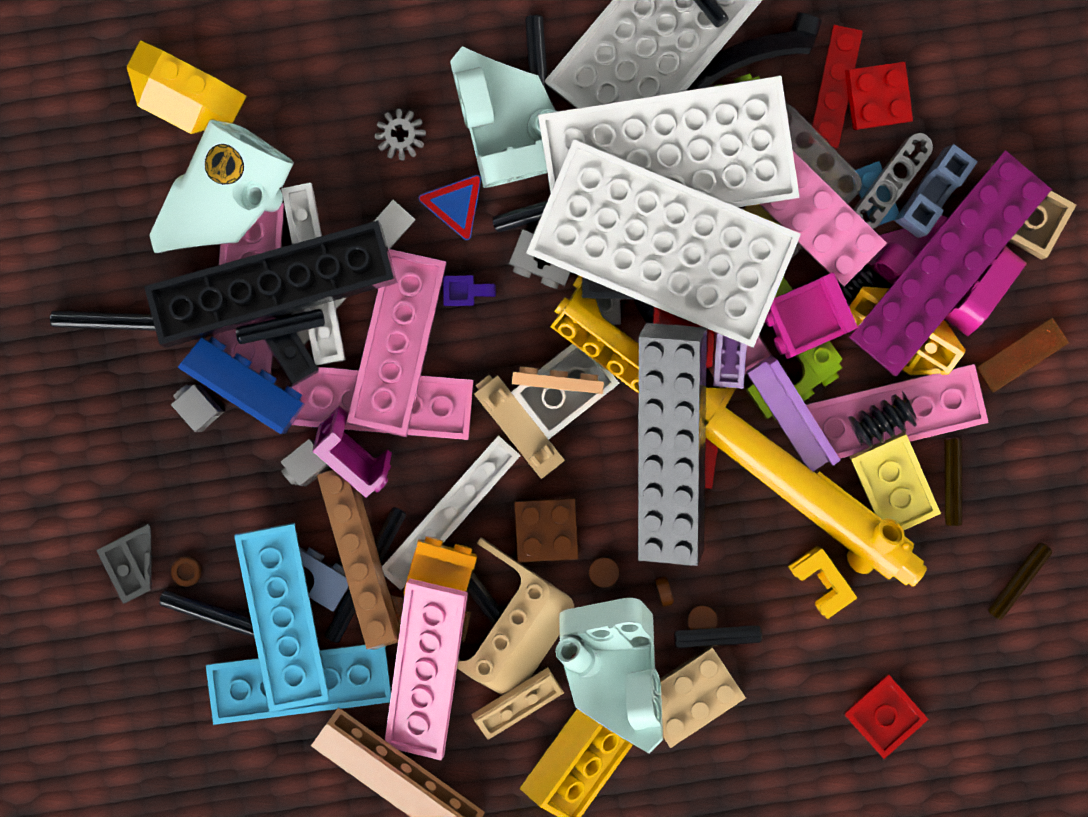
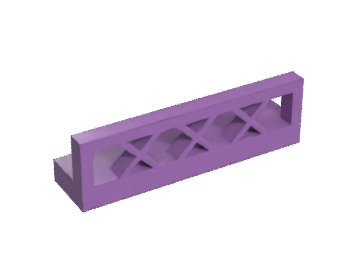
(792, 413)

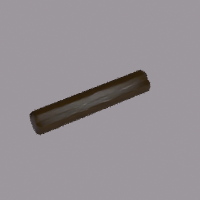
(953, 481)
(1020, 581)

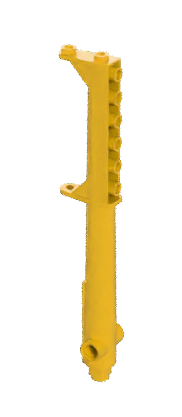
(870, 540)

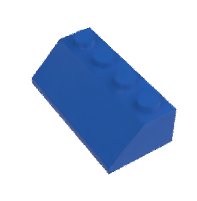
(241, 385)

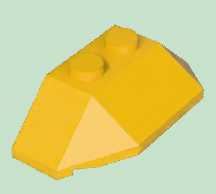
(180, 91)
(935, 356)

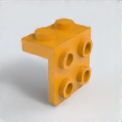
(442, 564)

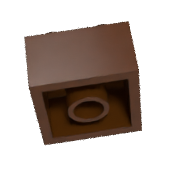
(546, 530)

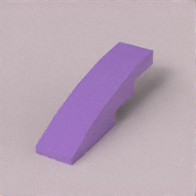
(729, 363)

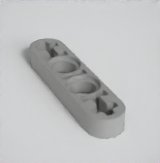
(894, 184)

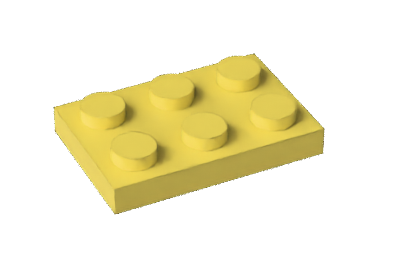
(895, 482)

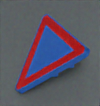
(455, 204)

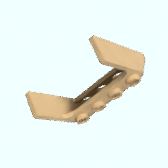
(521, 633)

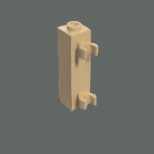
(518, 425)

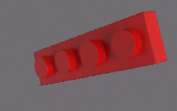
(833, 90)

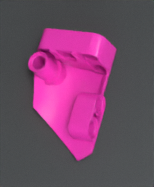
(977, 301)

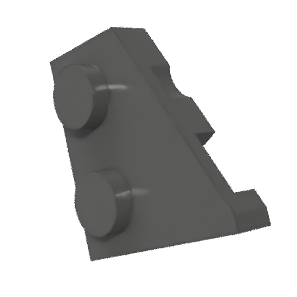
(129, 563)

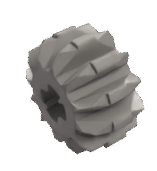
(407, 127)

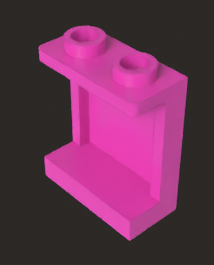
(810, 316)

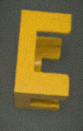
(839, 596)

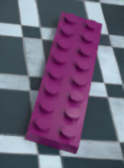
(950, 263)

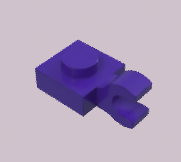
(462, 290)

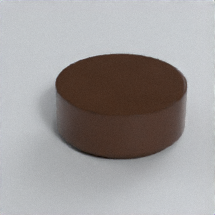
(186, 571)
(604, 572)
(664, 591)
(702, 618)

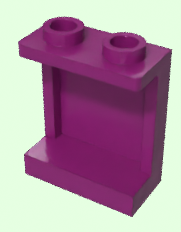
(348, 457)

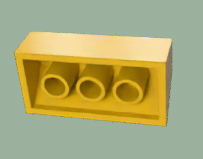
(575, 767)

